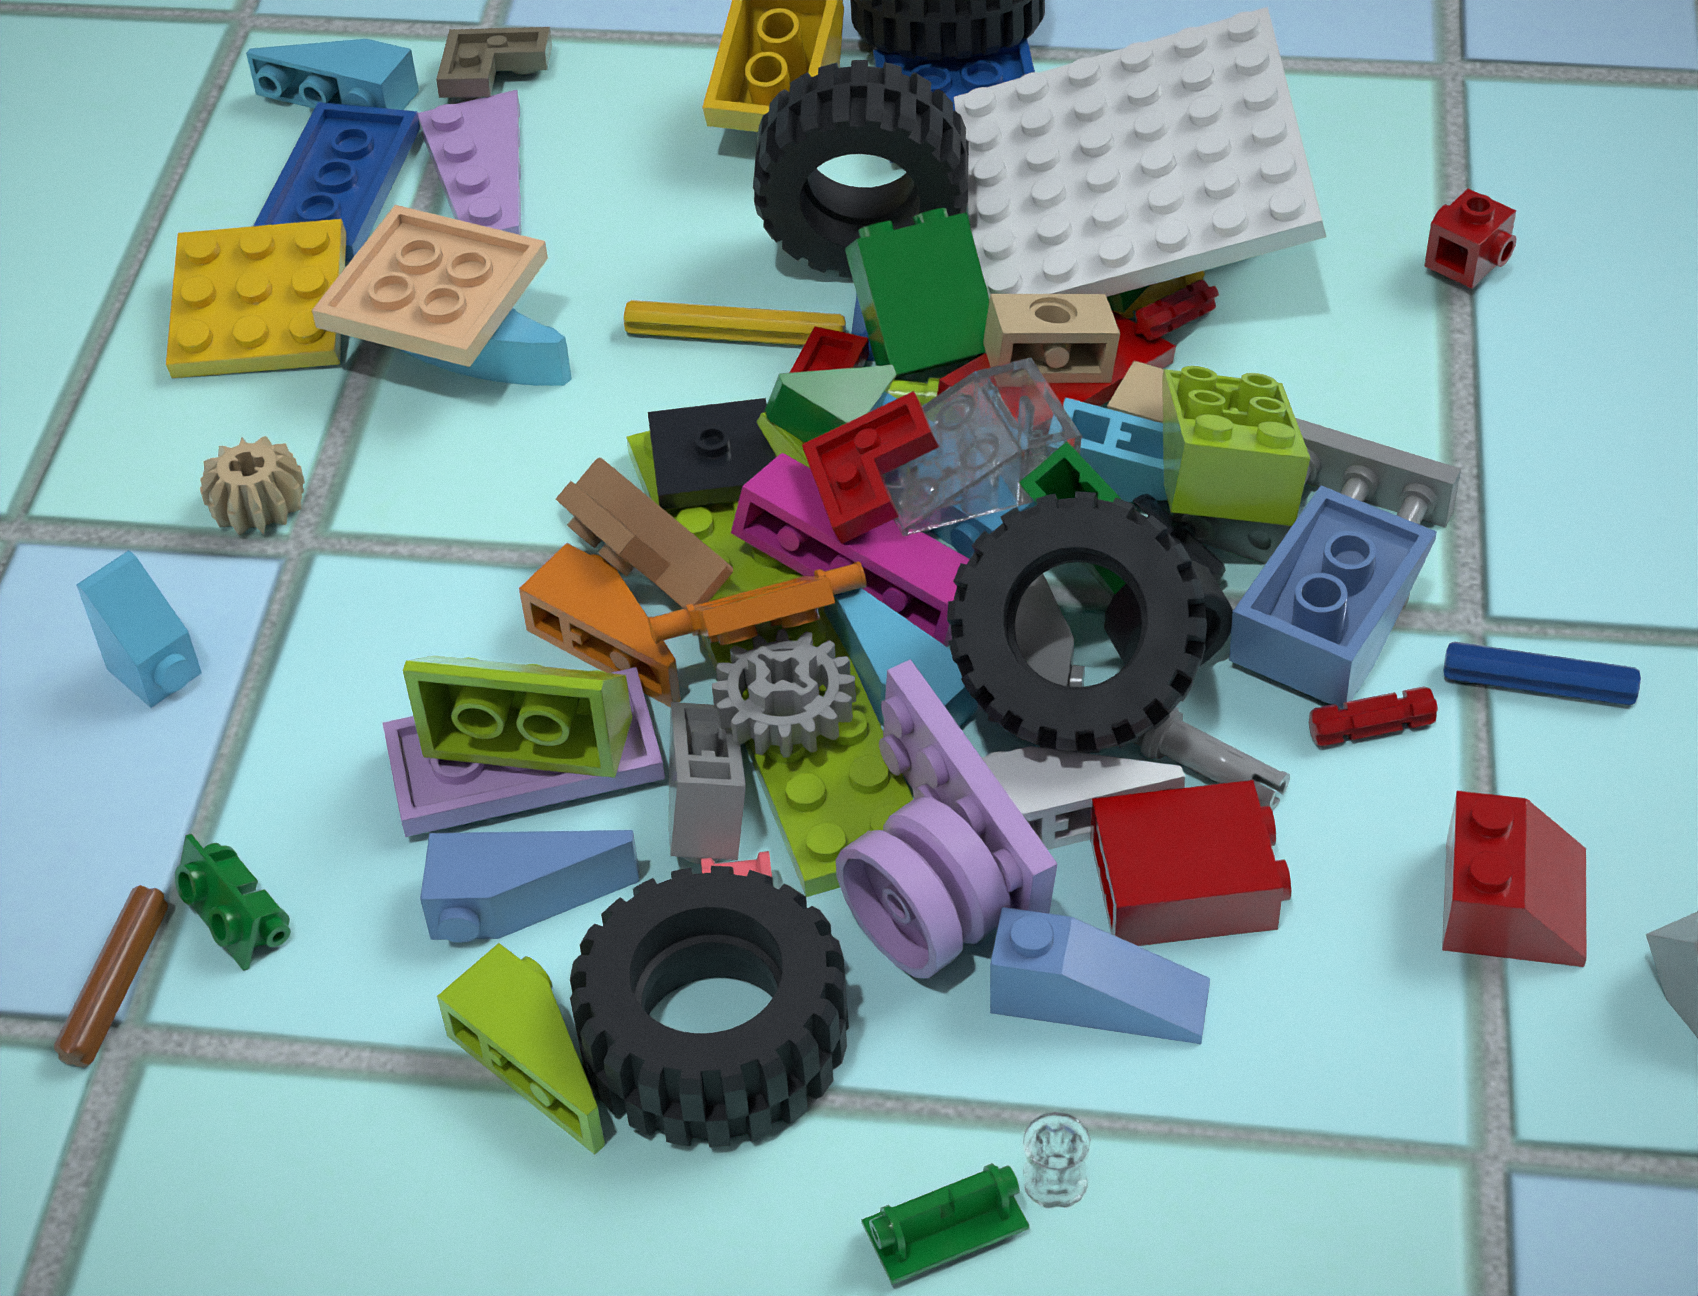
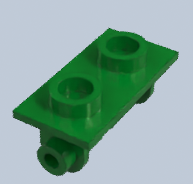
(214, 885)
(946, 1223)

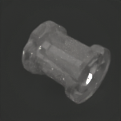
(1056, 1160)

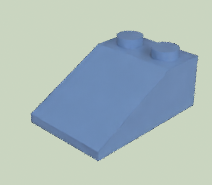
(1329, 596)

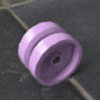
(922, 886)

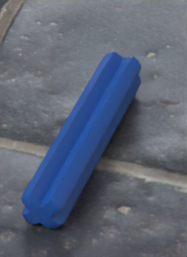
(1542, 673)

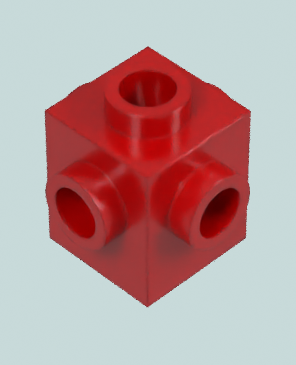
(1470, 238)

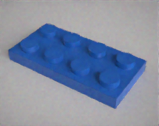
(342, 169)

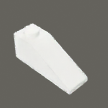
(1058, 787)

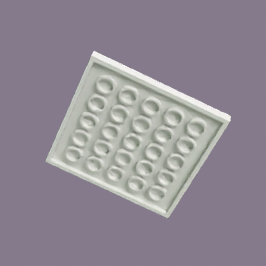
(1139, 164)

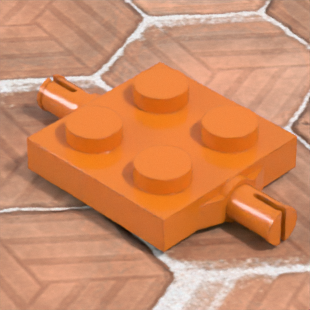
(782, 603)

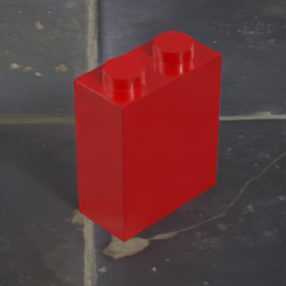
(1188, 863)

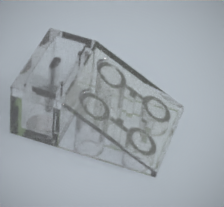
(989, 438)

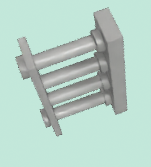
(1354, 467)

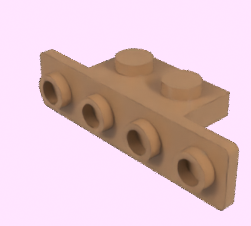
(642, 535)

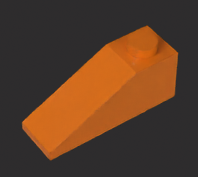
(593, 615)

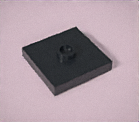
(707, 452)

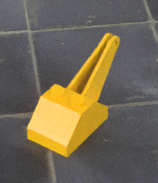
(764, 51)

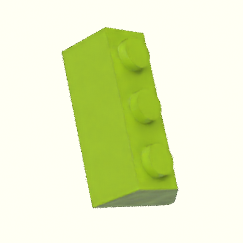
(519, 714)

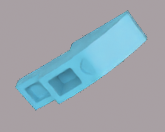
(517, 354)

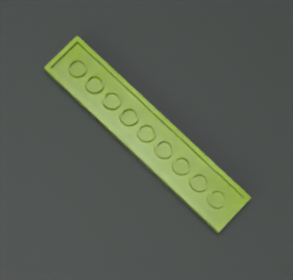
(818, 796)

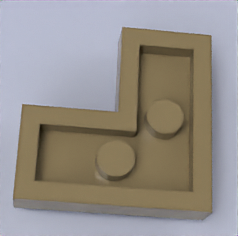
(476, 54)

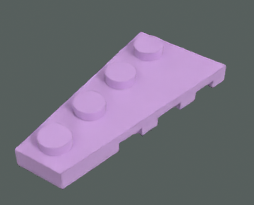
(478, 158)

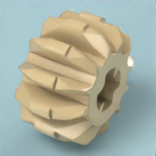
(252, 485)

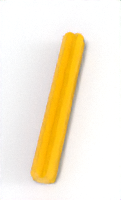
(726, 322)

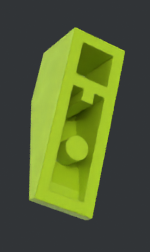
(512, 1026)

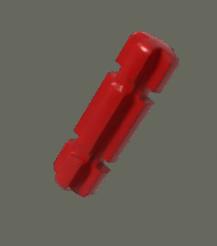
(1175, 310)
(1372, 716)

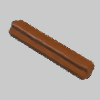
(111, 977)

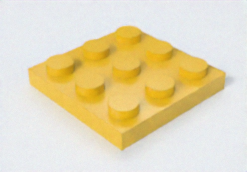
(250, 298)

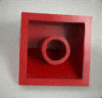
(1513, 883)

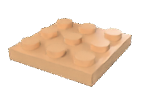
(431, 285)

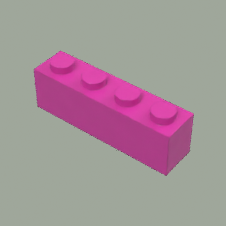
(788, 521)

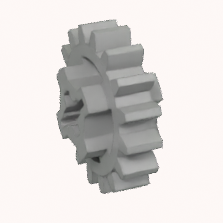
(784, 693)

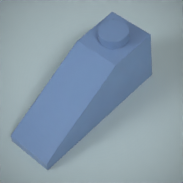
(511, 880)
(1088, 978)

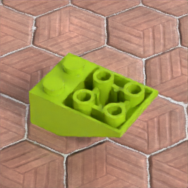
(1231, 447)

